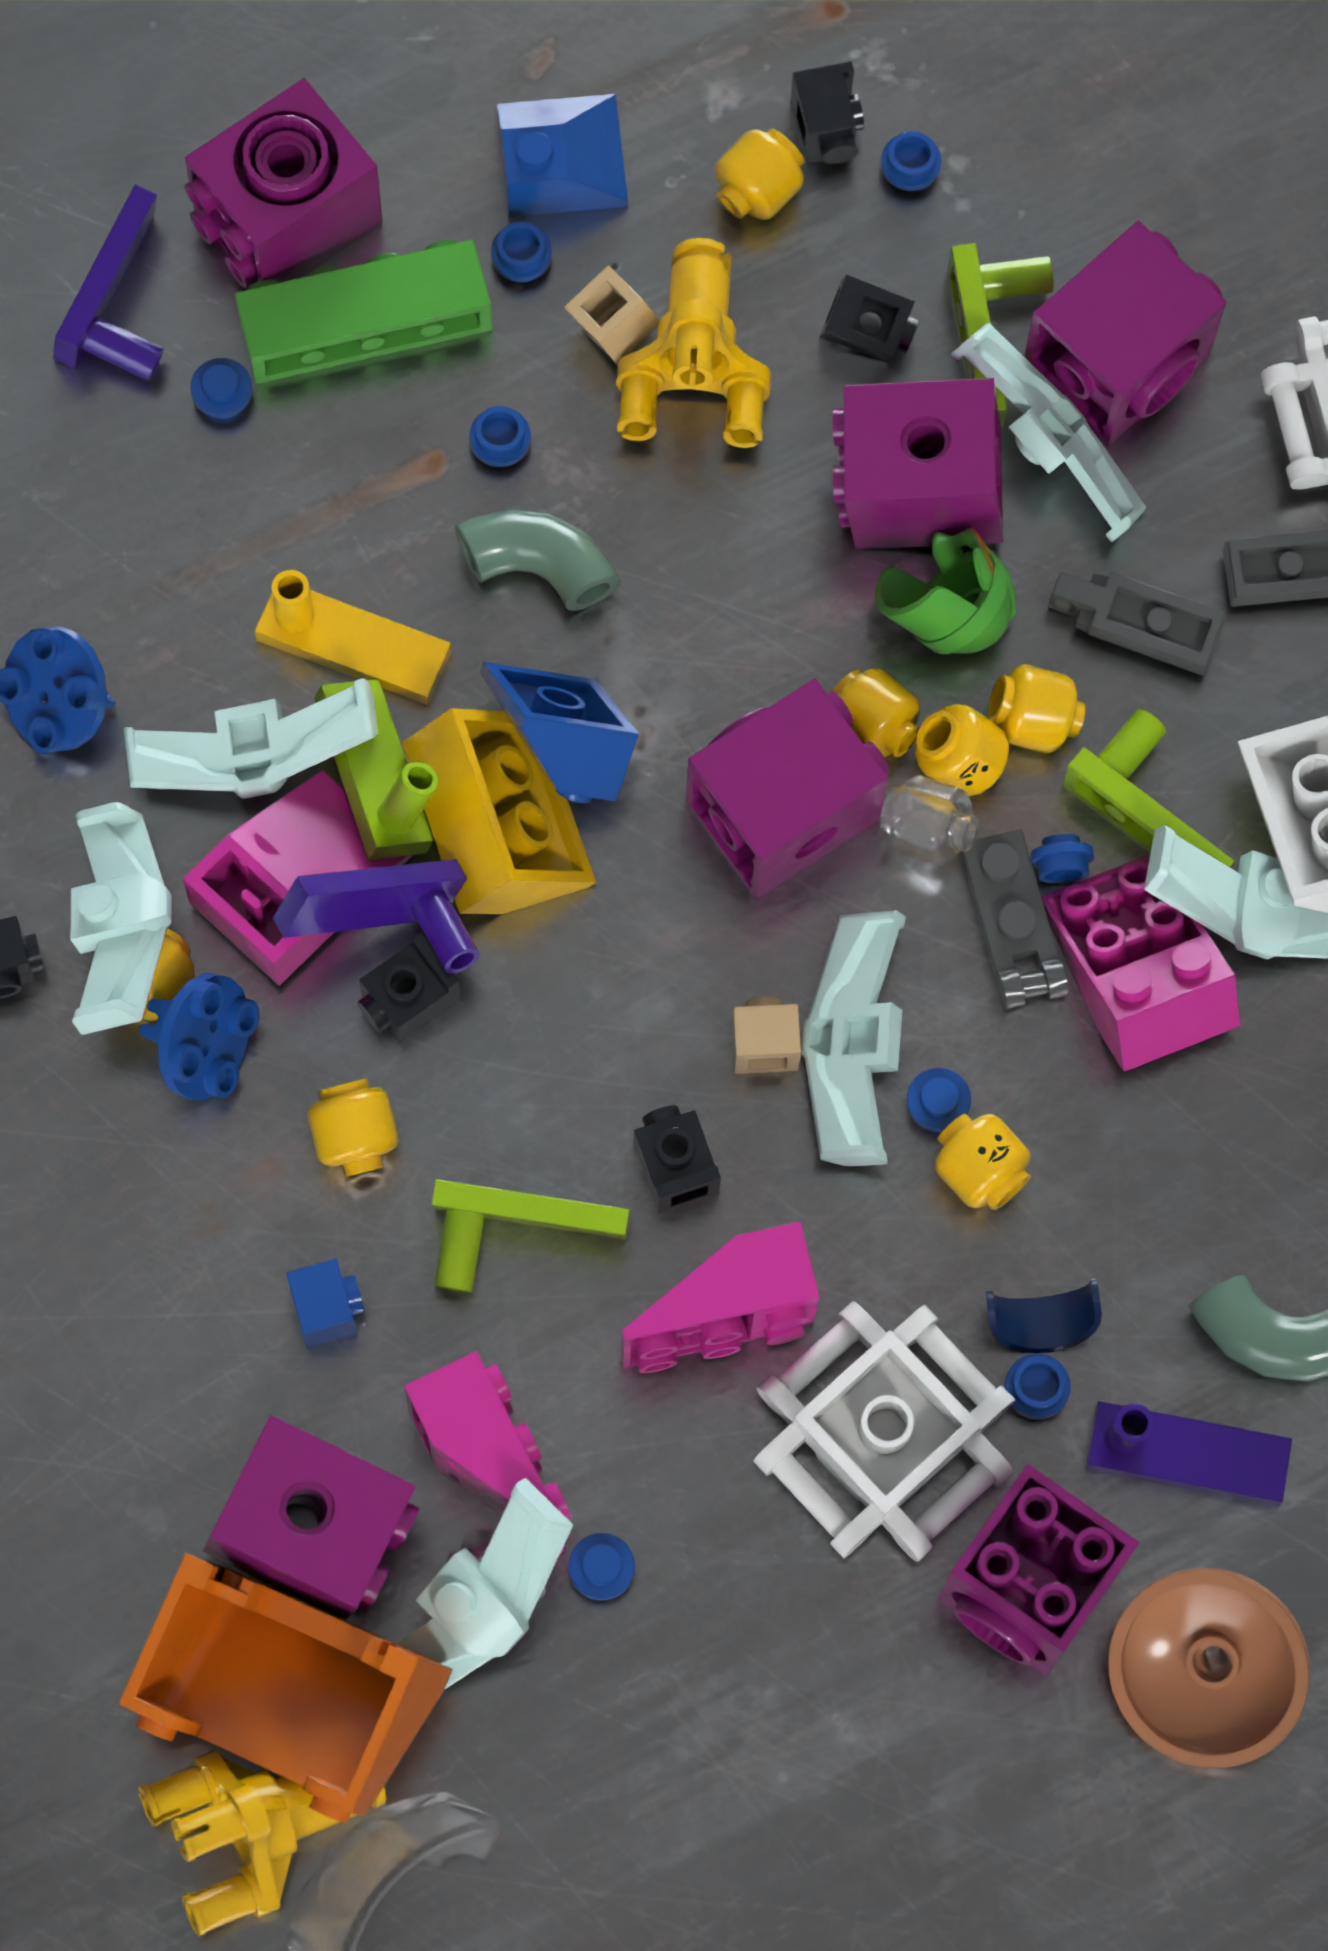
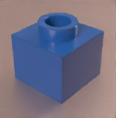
(325, 1302)

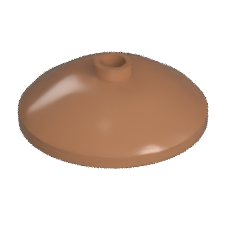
(1185, 1701)

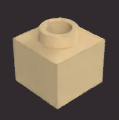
(612, 314)
(766, 1036)

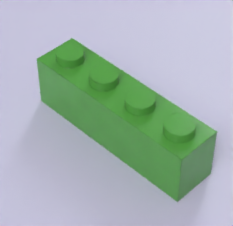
(364, 310)

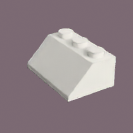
(1292, 791)

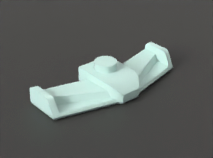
(1053, 428)
(252, 745)
(1242, 906)
(118, 917)
(852, 1037)
(487, 1604)

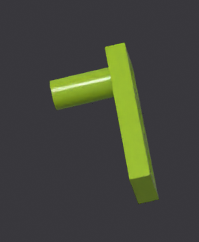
(976, 284)
(1104, 786)
(384, 788)
(469, 1205)

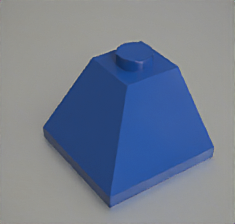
(562, 155)
(567, 727)

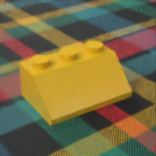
(497, 814)

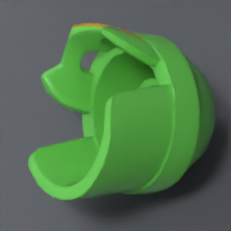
(961, 606)

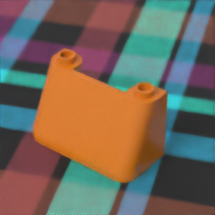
(282, 1685)

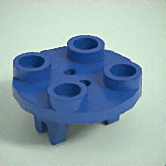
(72, 707)
(202, 1036)

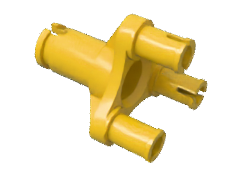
(695, 351)
(251, 1811)

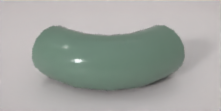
(541, 546)
(1261, 1336)

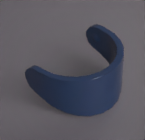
(1045, 1322)

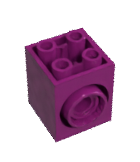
(283, 188)
(1126, 331)
(919, 462)
(786, 786)
(356, 1511)
(1036, 1571)

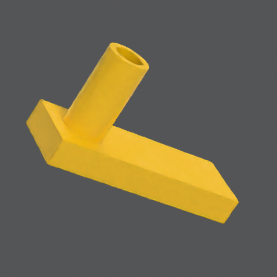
(351, 639)

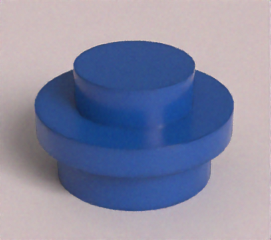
(911, 161)
(521, 252)
(221, 388)
(500, 436)
(1062, 858)
(938, 1098)
(1038, 1386)
(601, 1566)

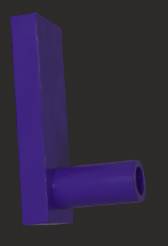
(83, 325)
(380, 899)
(1188, 1453)

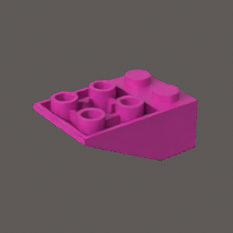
(257, 863)
(1141, 966)
(742, 1293)
(470, 1436)

